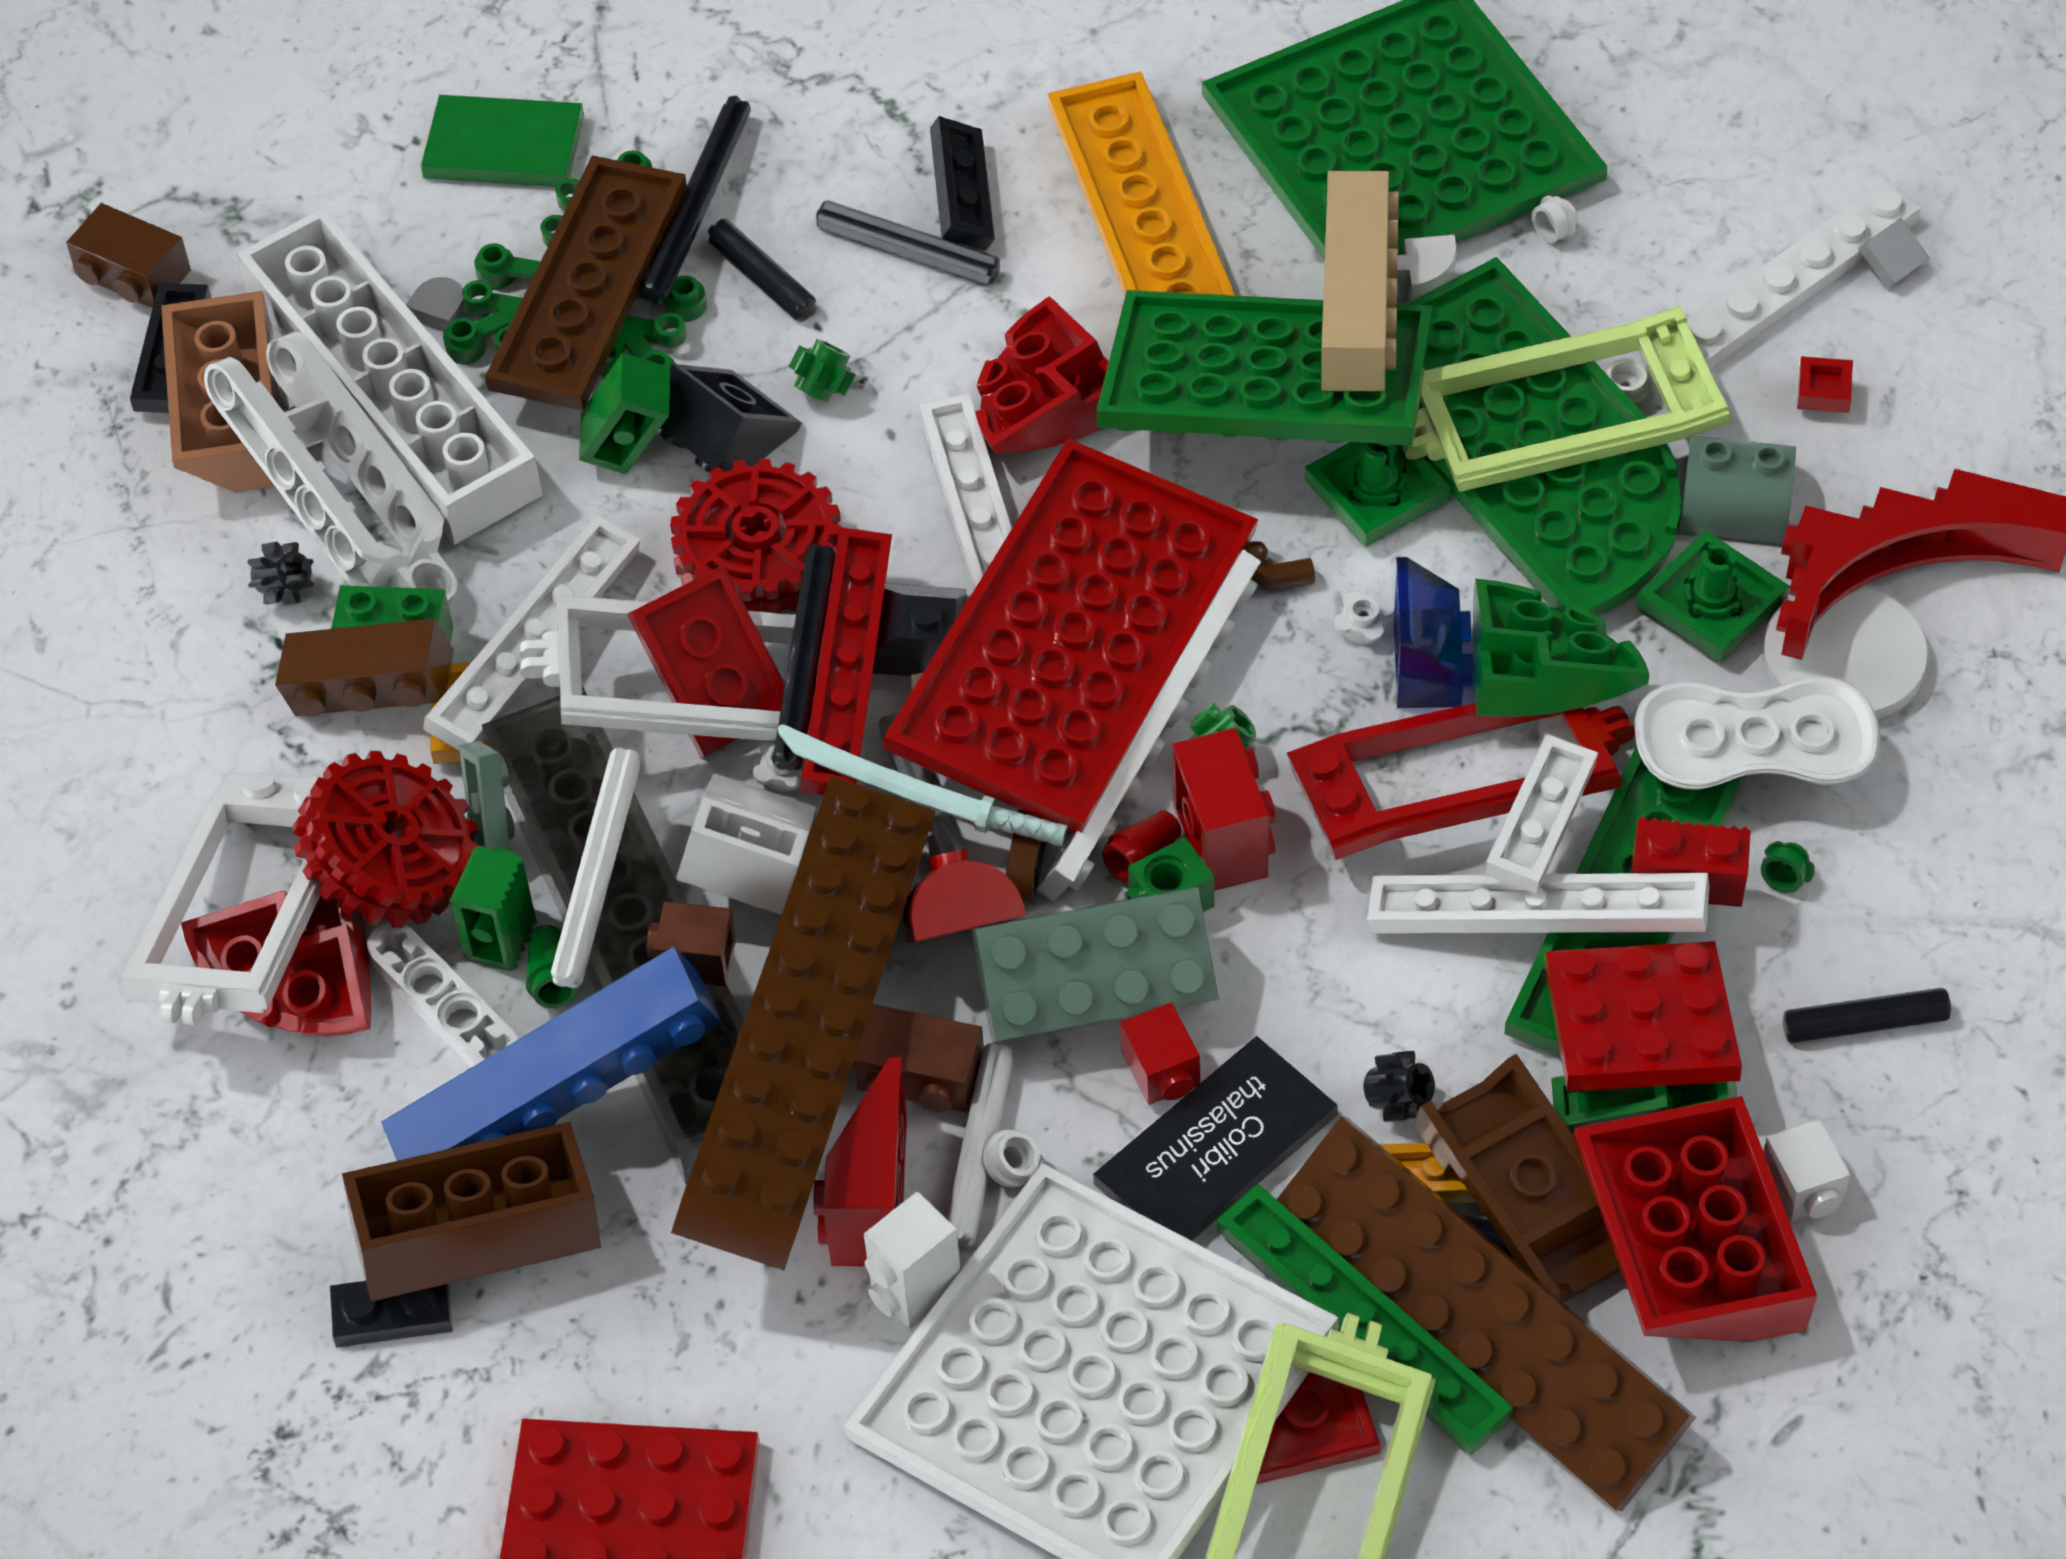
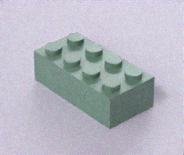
(1094, 963)

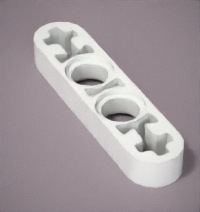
(448, 998)

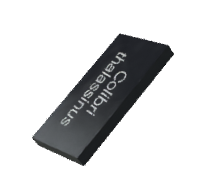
(1217, 1141)

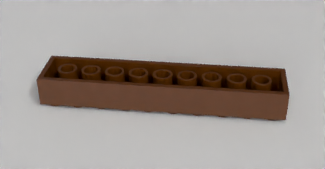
(804, 1026)

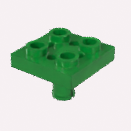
(1376, 485)
(1722, 585)

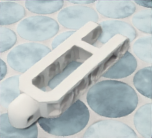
(326, 415)

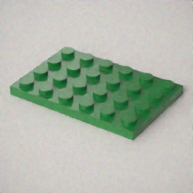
(1251, 371)

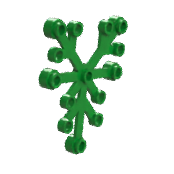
(498, 269)

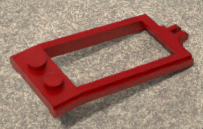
(1348, 814)

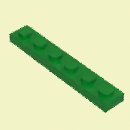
(1315, 1272)

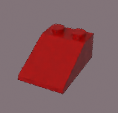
(864, 1169)

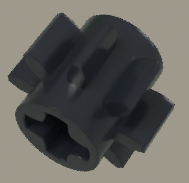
(280, 573)
(1398, 1085)

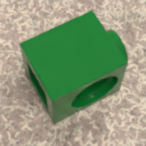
(1172, 867)

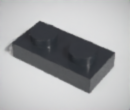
(397, 1317)

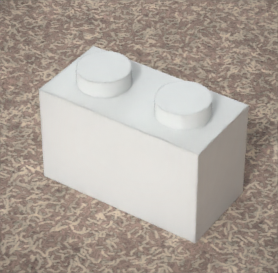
(911, 1259)

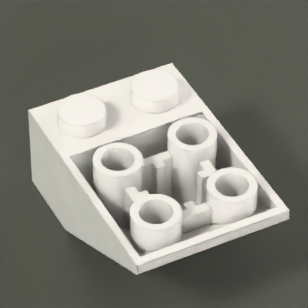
(746, 843)

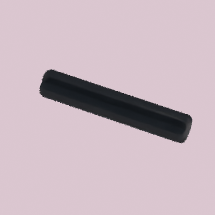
(762, 270)
(1866, 1015)

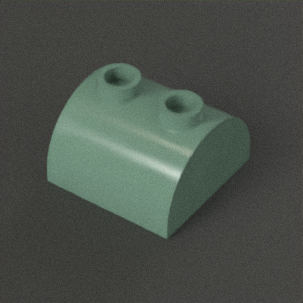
(1738, 489)

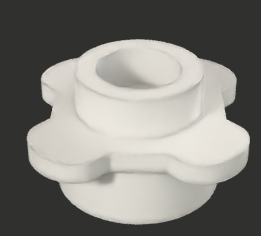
(1362, 629)
(775, 779)

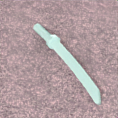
(980, 812)

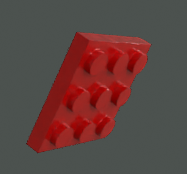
(1642, 1016)

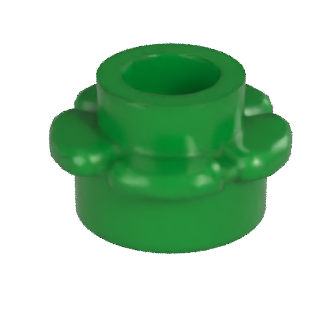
(1786, 866)

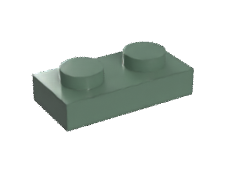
(483, 781)

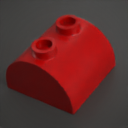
(959, 897)

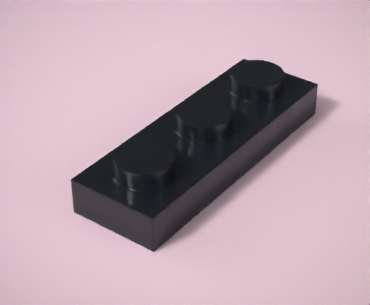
(962, 183)
(150, 381)

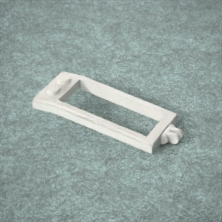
(559, 665)
(196, 990)

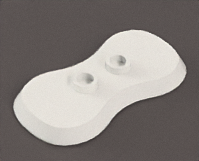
(1801, 730)

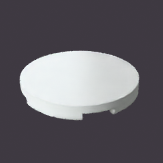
(1861, 641)

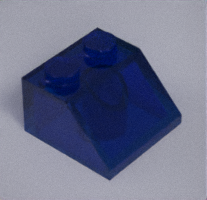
(1429, 639)

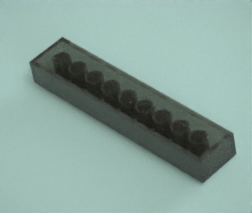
(554, 795)

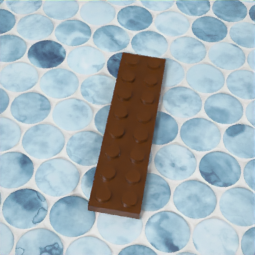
(1490, 1313)

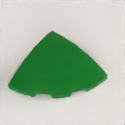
(1544, 658)

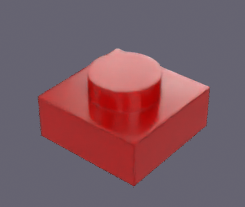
(1825, 384)

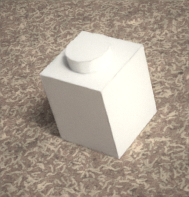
(1807, 1170)

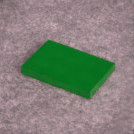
(502, 140)

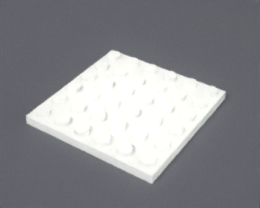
(1083, 1377)

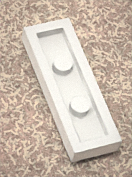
(1541, 813)

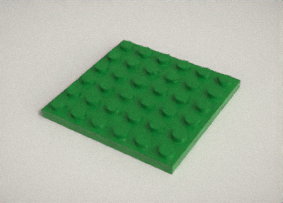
(1414, 95)

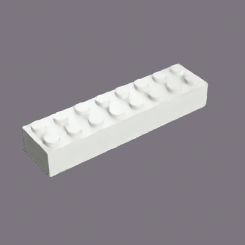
(395, 372)

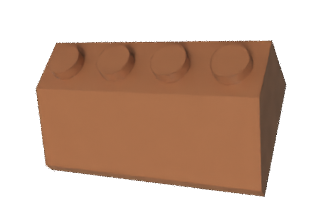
(194, 338)

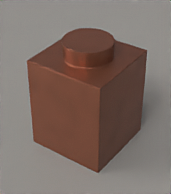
(700, 934)

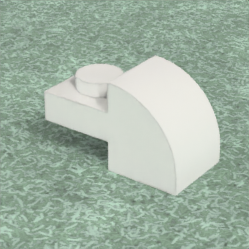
(1424, 266)

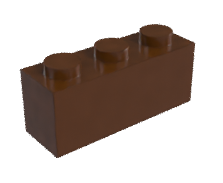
(364, 667)

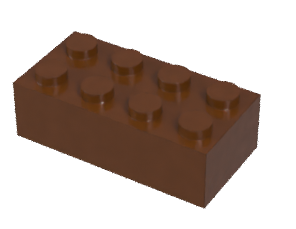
(471, 1211)

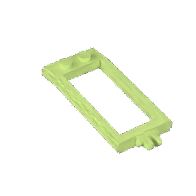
(1671, 358)
(1355, 1364)

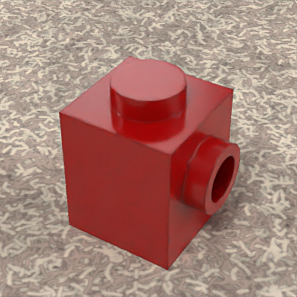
(1160, 1054)

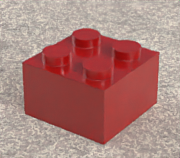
(1223, 807)

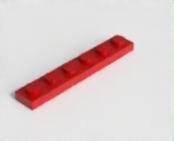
(847, 649)

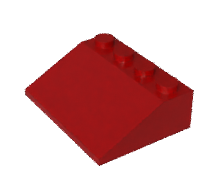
(1698, 1224)

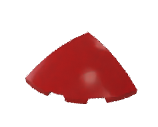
(1041, 383)
(326, 979)

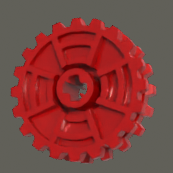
(756, 527)
(384, 838)

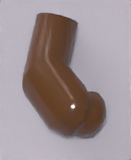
(1279, 575)

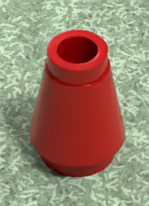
(1139, 842)

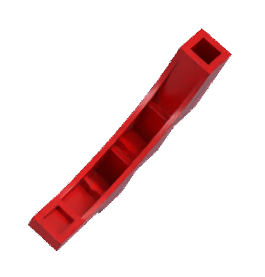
(1967, 522)

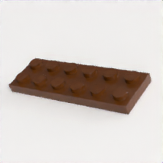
(586, 283)

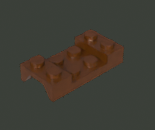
(1524, 1177)

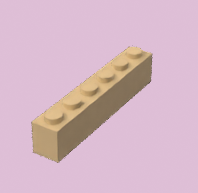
(1359, 281)

